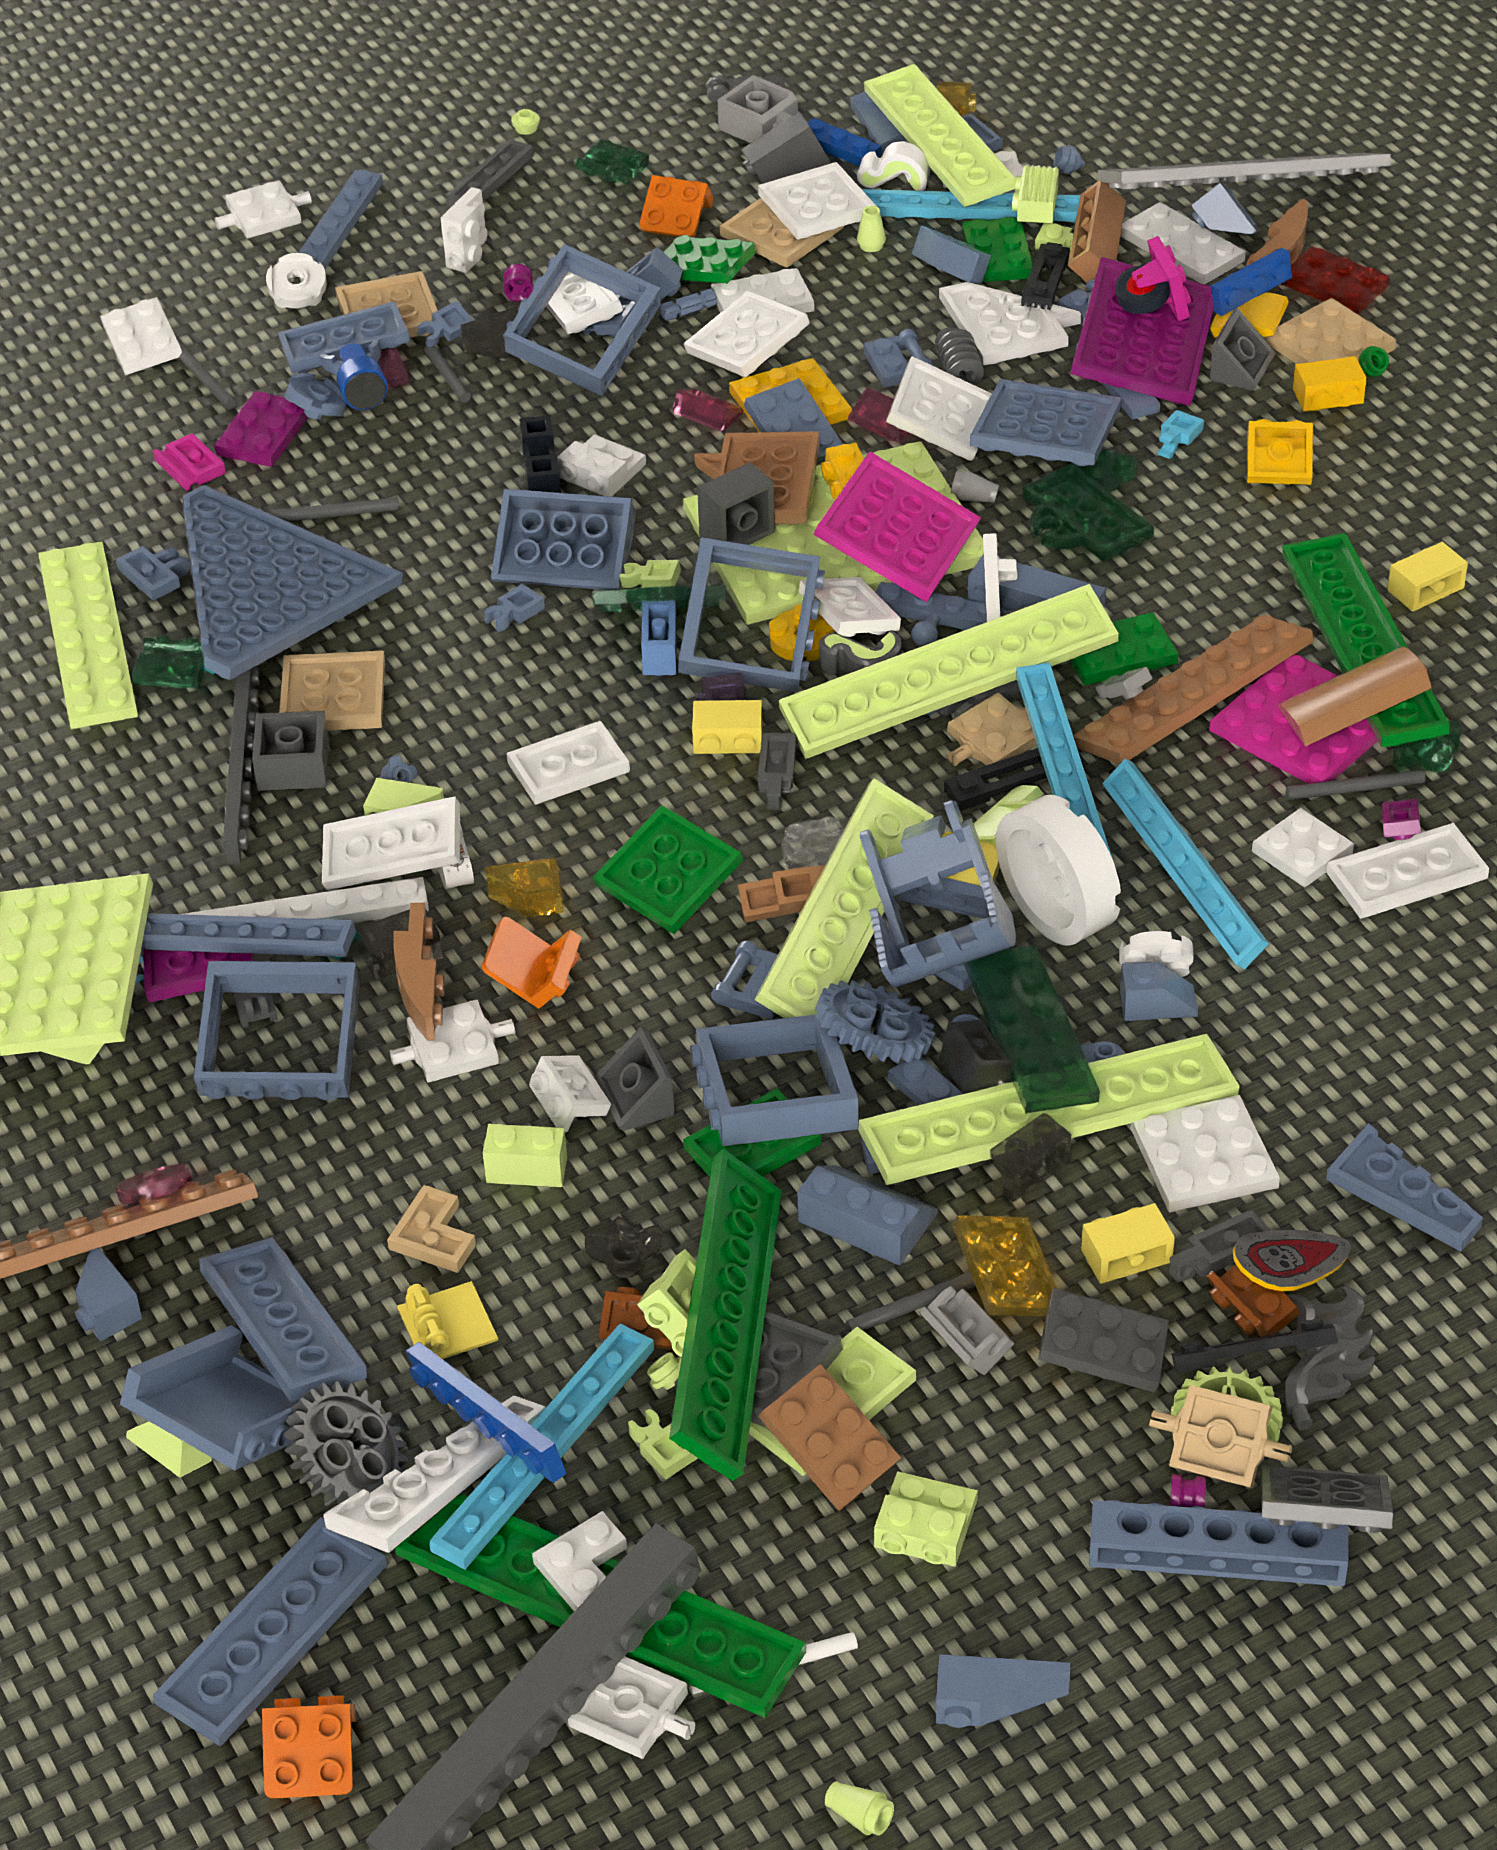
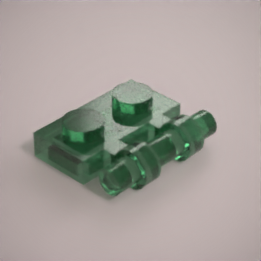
(612, 162)
(166, 669)

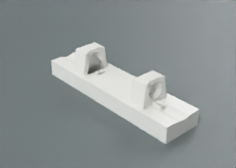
(996, 571)

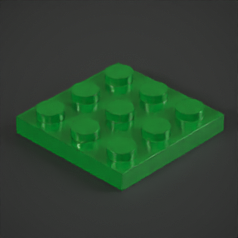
(667, 869)

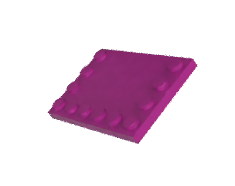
(1145, 350)

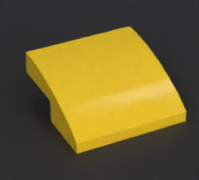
(1262, 312)

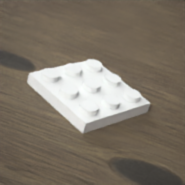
(815, 200)
(746, 333)
(938, 407)
(1205, 1153)

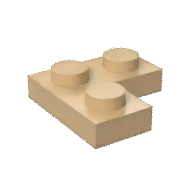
(425, 1232)

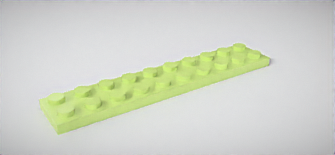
(946, 671)
(968, 1125)

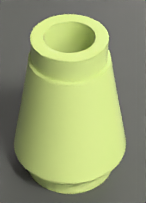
(871, 230)
(861, 1807)

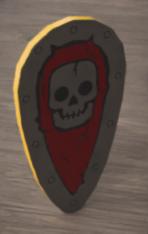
(1289, 1257)

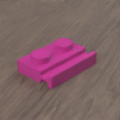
(189, 461)

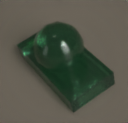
(1432, 753)

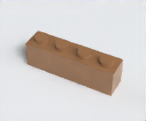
(1096, 229)

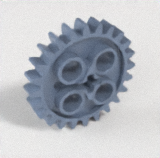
(898, 1030)

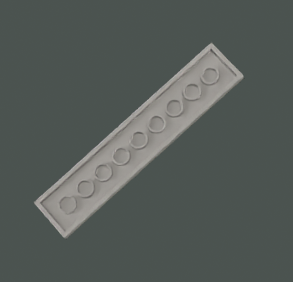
(1242, 170)

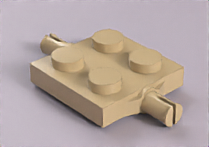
(991, 732)
(1220, 1436)

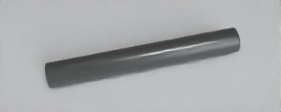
(448, 373)

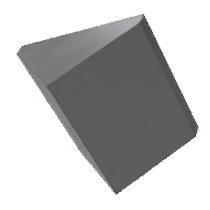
(1240, 354)
(637, 1083)

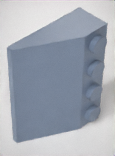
(563, 539)

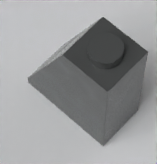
(785, 151)

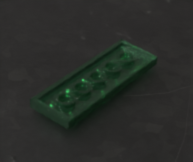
(1032, 1030)

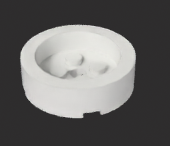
(1058, 870)

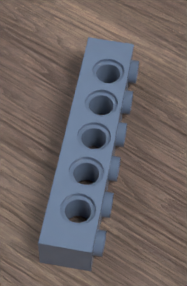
(1199, 1553)

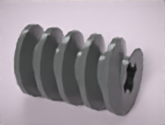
(959, 354)

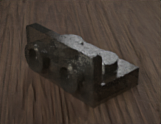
(1032, 1155)

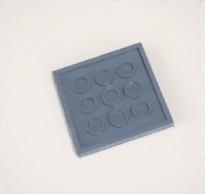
(1045, 422)

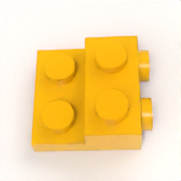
(1279, 452)

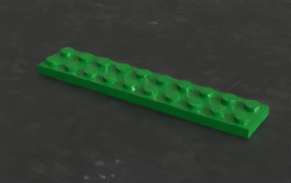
(1359, 629)
(726, 1317)
(692, 1643)

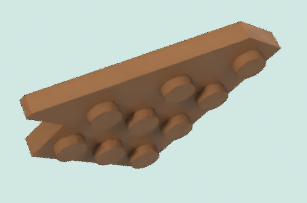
(782, 456)

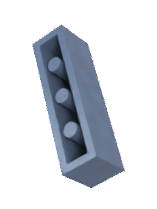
(1030, 587)

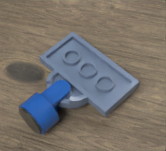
(349, 348)

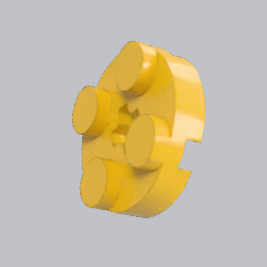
(784, 631)

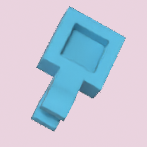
(1179, 429)

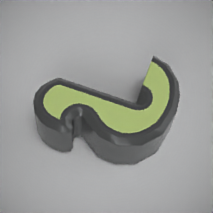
(845, 654)

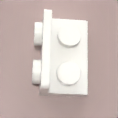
(567, 1090)

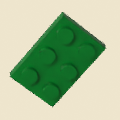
(1005, 243)
(709, 257)
(1139, 645)
(759, 1156)

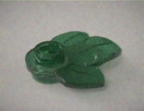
(1112, 469)

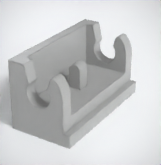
(967, 1329)

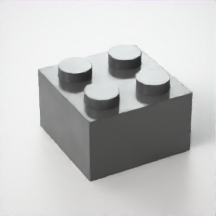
(737, 506)
(291, 750)

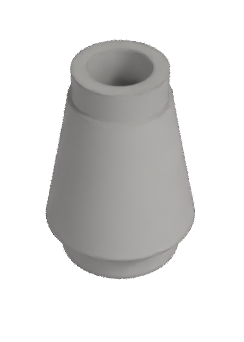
(973, 487)

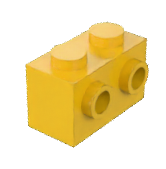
(1329, 383)
(840, 466)

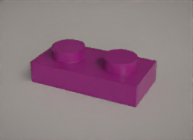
(1401, 819)

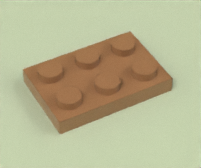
(829, 1437)

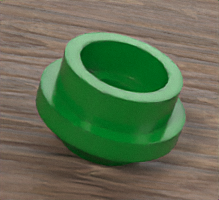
(1379, 358)

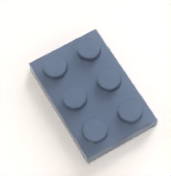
(791, 410)

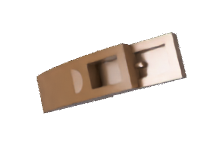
(1287, 233)
(779, 895)
(418, 972)

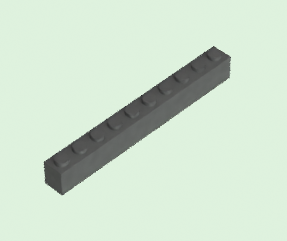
(541, 1697)

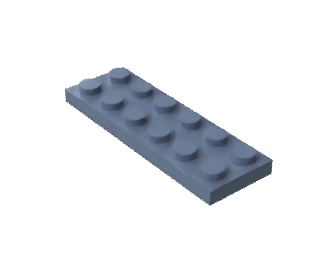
(282, 1318)
(269, 1632)

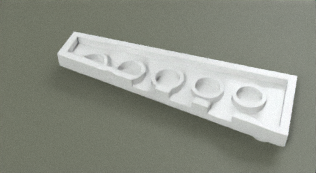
(417, 1494)

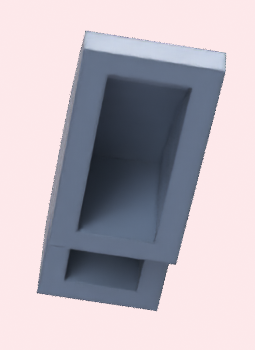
(951, 255)

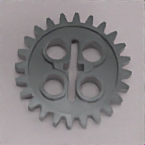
(342, 1442)

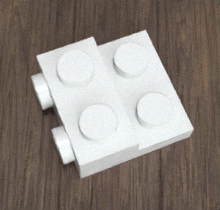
(464, 231)
(599, 465)

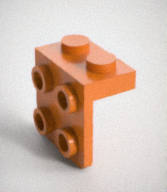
(674, 206)
(529, 963)
(308, 1748)

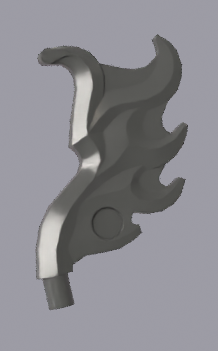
(1327, 1369)

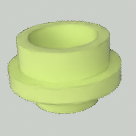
(525, 121)
(664, 1371)

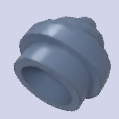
(1068, 159)

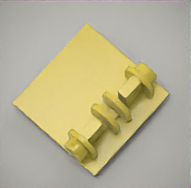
(447, 1320)

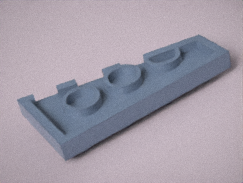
(1393, 1184)

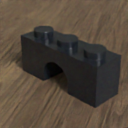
(539, 454)

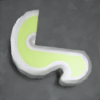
(896, 159)

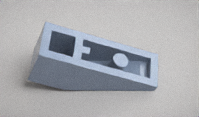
(988, 1689)

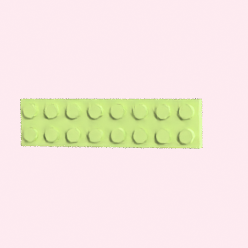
(941, 134)
(87, 635)
(836, 916)

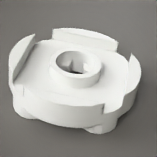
(299, 295)
(1160, 947)

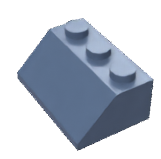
(863, 1212)

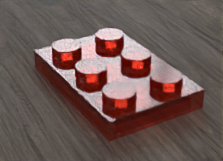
(1331, 276)

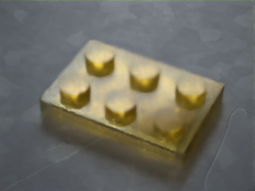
(1005, 1264)

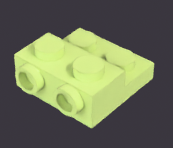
(669, 1298)
(925, 1519)

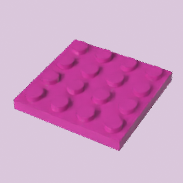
(897, 526)
(1261, 729)

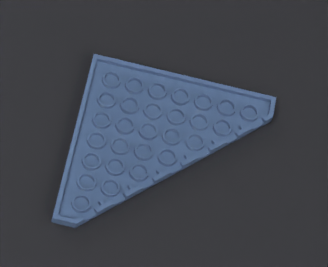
(267, 581)

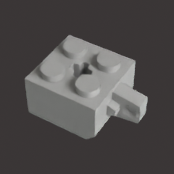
(755, 108)

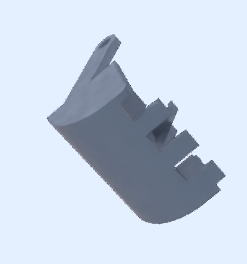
(924, 861)

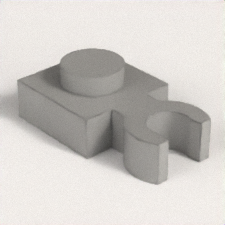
(1127, 684)

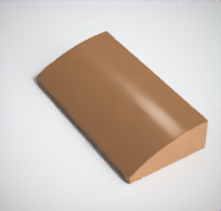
(1355, 695)

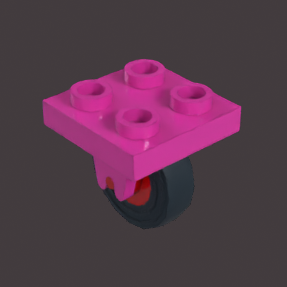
(1154, 284)

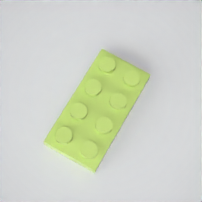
(866, 1374)

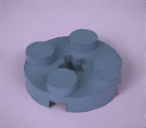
(315, 396)

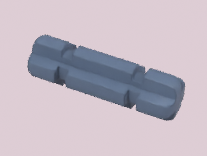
(688, 304)

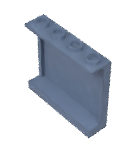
(212, 1399)

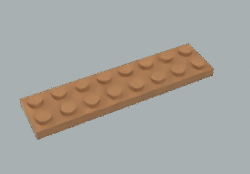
(1192, 689)
(124, 1223)

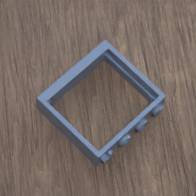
(607, 276)
(761, 559)
(275, 978)
(777, 1118)

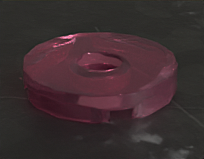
(154, 1183)

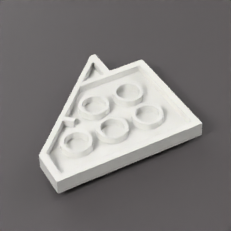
(1003, 326)

